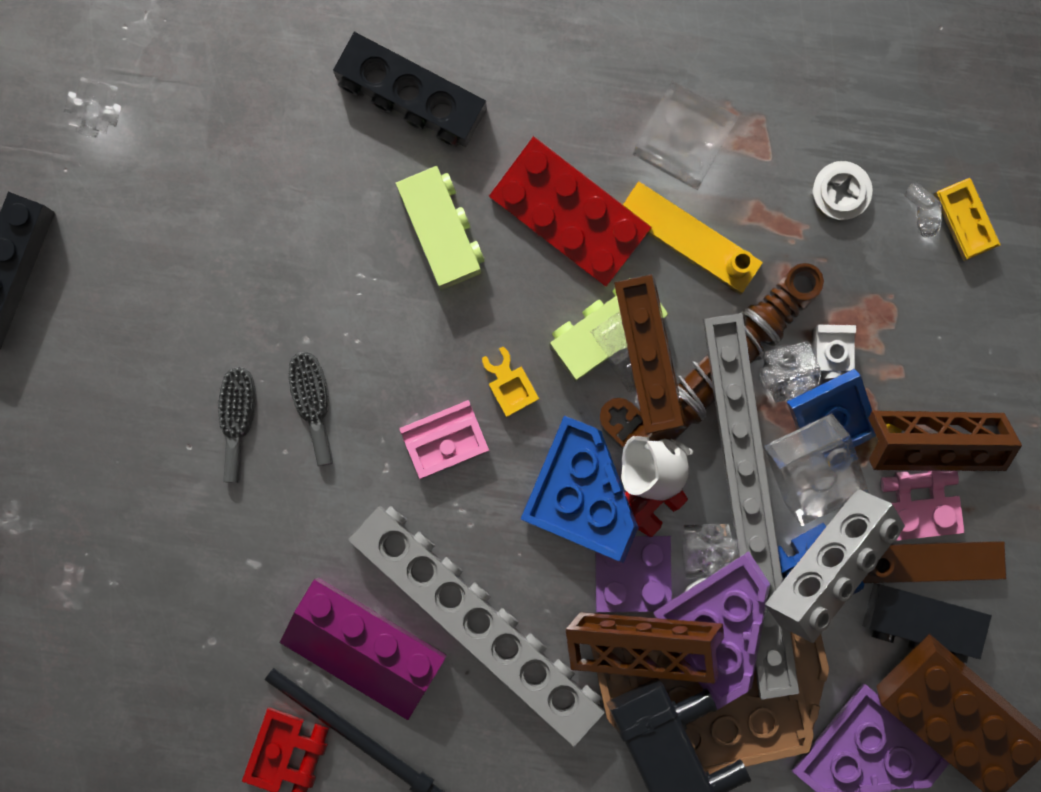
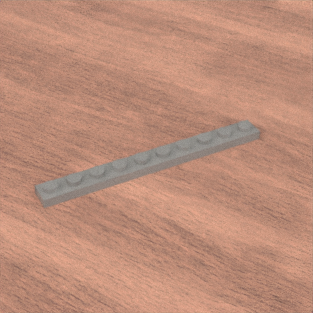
(749, 488)

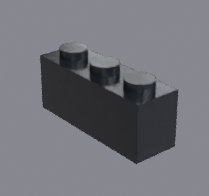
(914, 617)

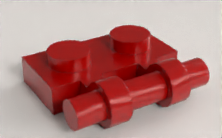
(275, 748)

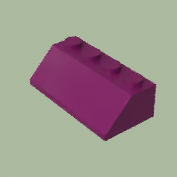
(362, 648)

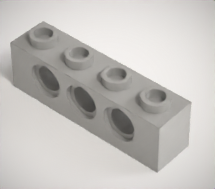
(835, 565)

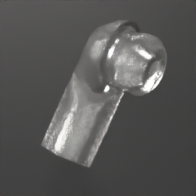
(928, 209)

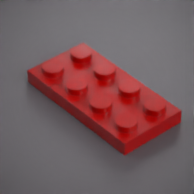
(570, 211)

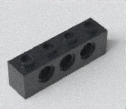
(364, 55)

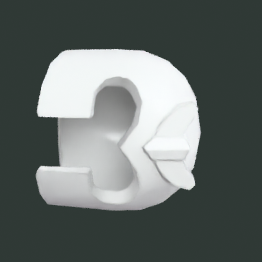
(654, 467)

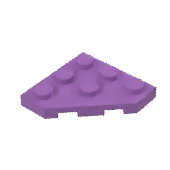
(736, 600)
(868, 752)

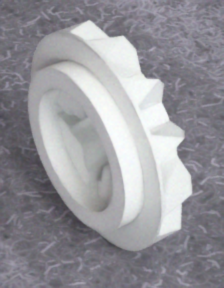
(859, 188)

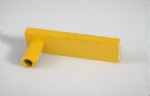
(693, 239)

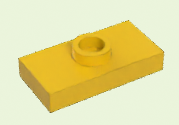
(967, 219)

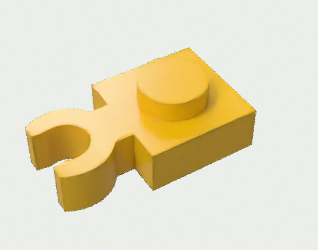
(511, 387)

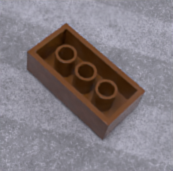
(961, 717)

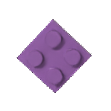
(638, 583)

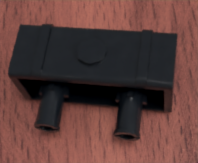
(659, 744)

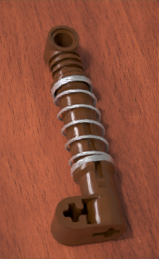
(762, 324)

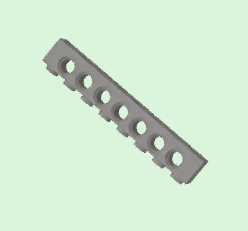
(570, 722)

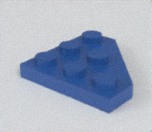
(582, 493)

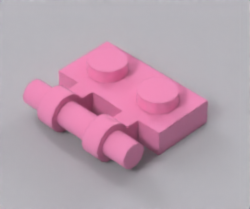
(928, 516)

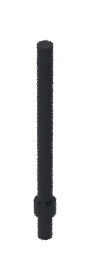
(418, 781)

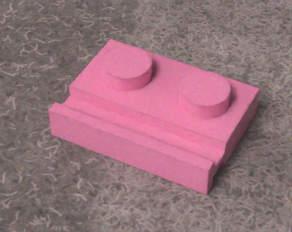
(444, 439)

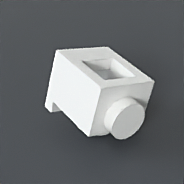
(828, 335)

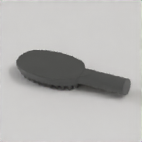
(311, 400)
(235, 416)

